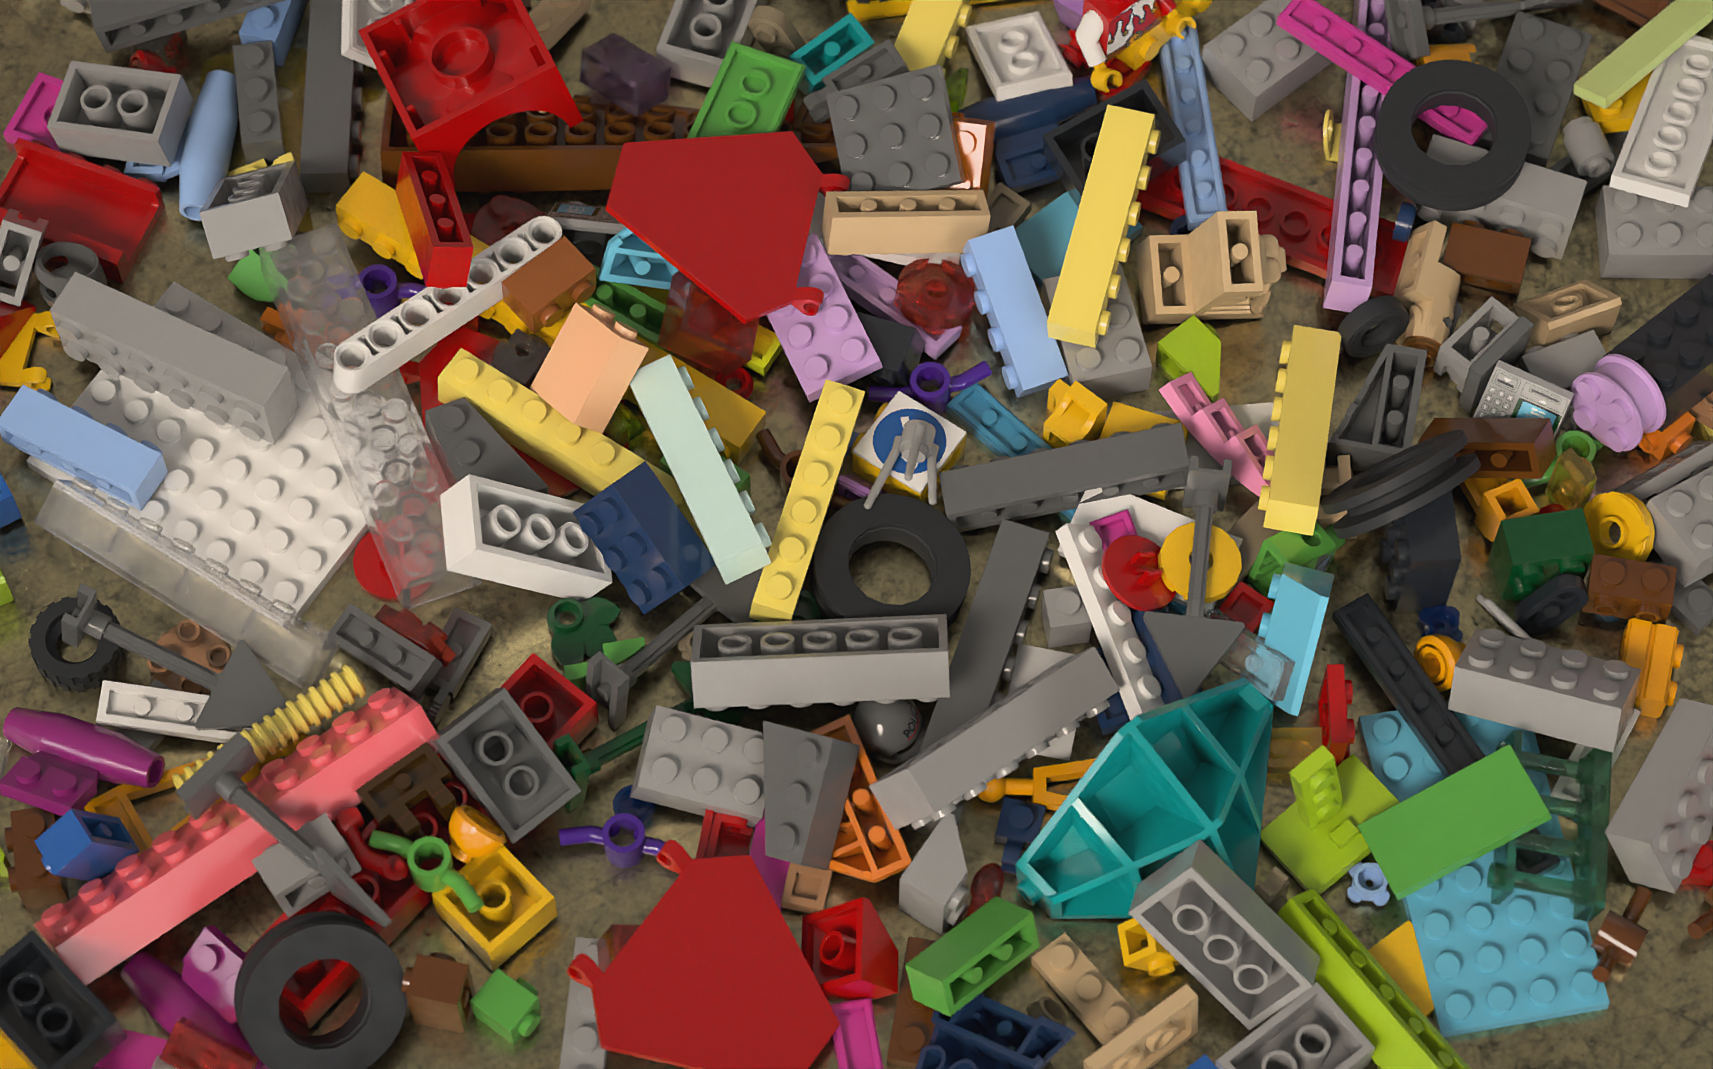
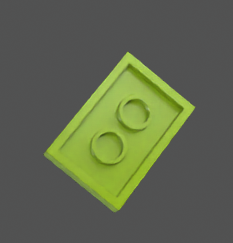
(1319, 832)

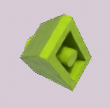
(1193, 349)

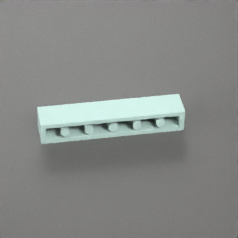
(699, 470)

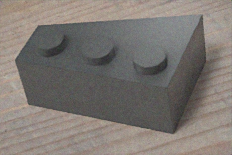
(1383, 412)
(472, 446)
(804, 793)

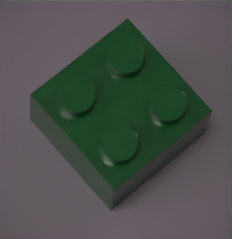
(1537, 549)

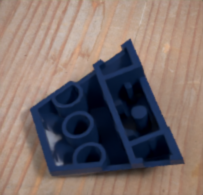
(992, 1037)

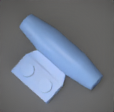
(204, 145)

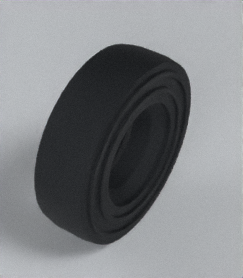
(1355, 328)

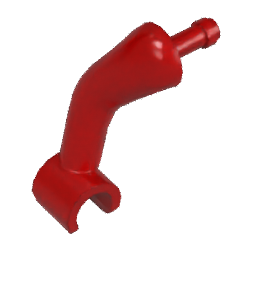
(389, 866)

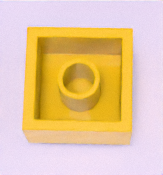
(512, 910)

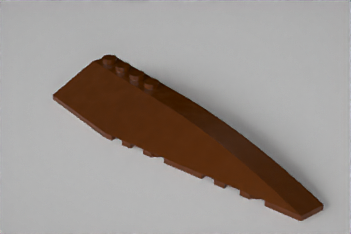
(543, 154)

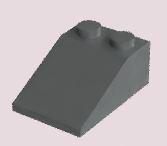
(505, 764)

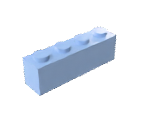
(1014, 311)
(83, 446)

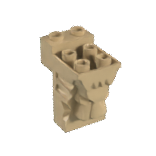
(1211, 272)

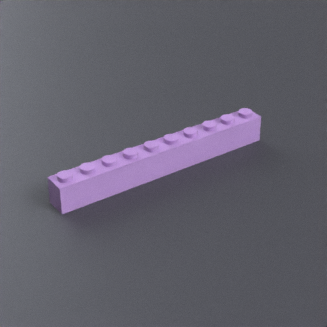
(1357, 180)

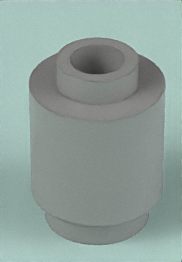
(1587, 147)

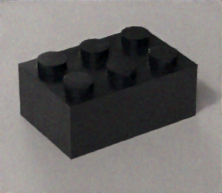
(1073, 144)
(1421, 556)
(50, 1011)

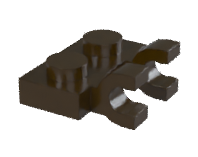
(404, 786)

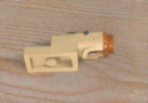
(1428, 291)

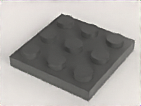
(897, 133)

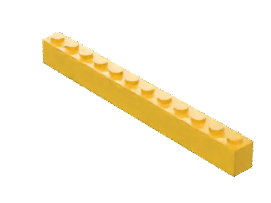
(375, 216)

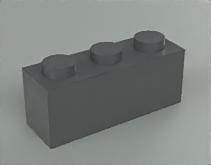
(259, 102)

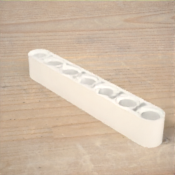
(429, 309)

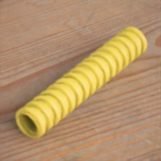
(295, 718)

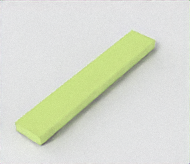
(1644, 51)

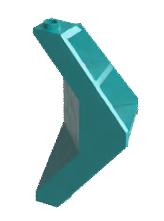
(1149, 796)

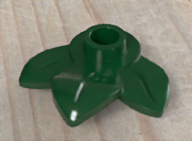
(587, 632)

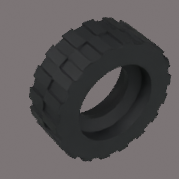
(67, 674)

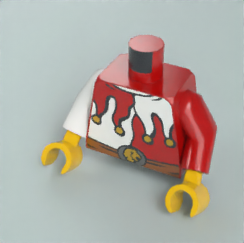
(1115, 24)

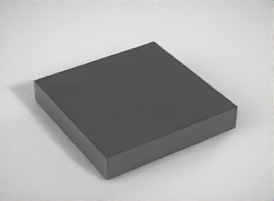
(1506, 348)

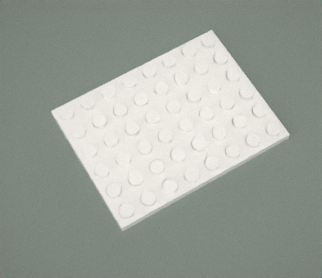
(255, 506)

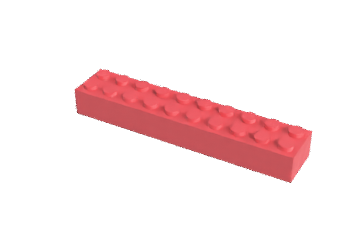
(215, 852)

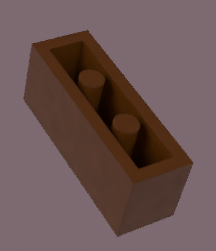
(1503, 445)

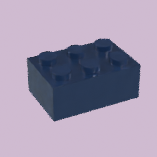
(644, 538)

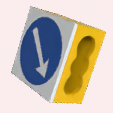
(874, 446)

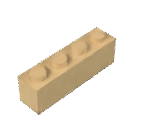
(903, 221)

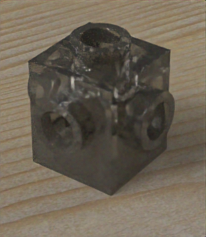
(520, 357)

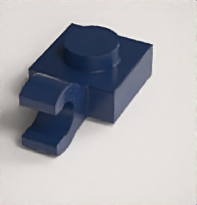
(1017, 829)

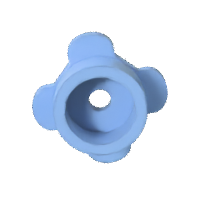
(1359, 891)

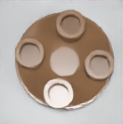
(195, 644)

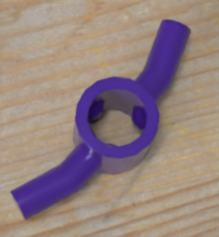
(382, 277)
(932, 375)
(615, 826)

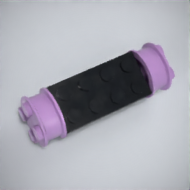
(1650, 374)

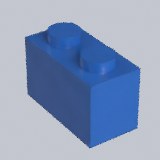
(85, 845)

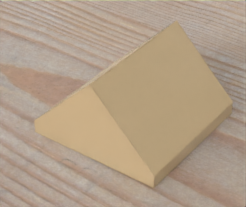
(1568, 310)

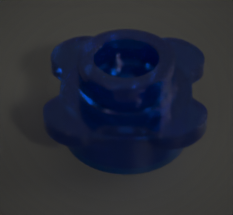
(1441, 614)

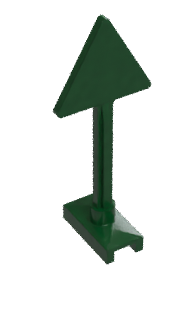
(589, 761)

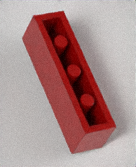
(434, 219)

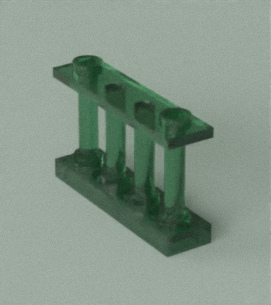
(1587, 851)

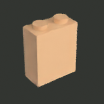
(589, 366)

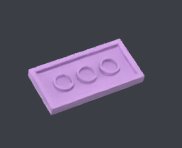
(832, 341)

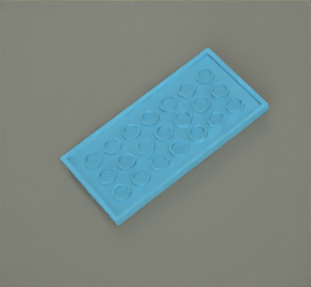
(1481, 958)

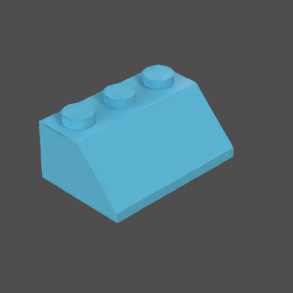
(1295, 624)

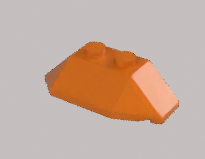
(865, 839)

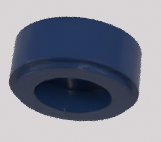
(1404, 222)

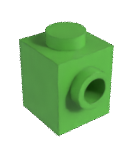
(507, 1006)

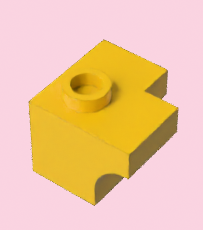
(1075, 415)

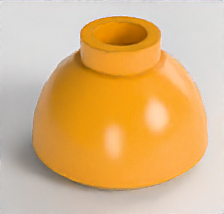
(1438, 657)
(473, 834)

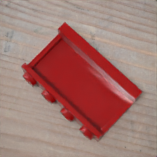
(82, 204)

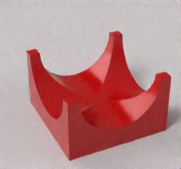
(464, 67)

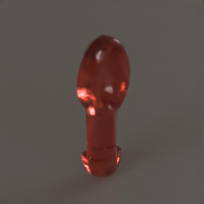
(985, 886)

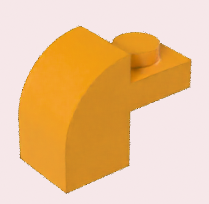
(1496, 501)

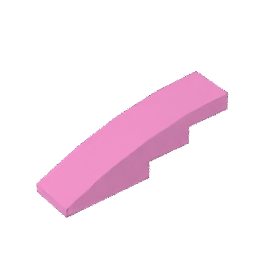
(1219, 431)

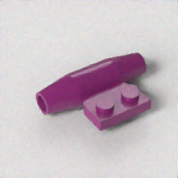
(71, 759)
(200, 993)

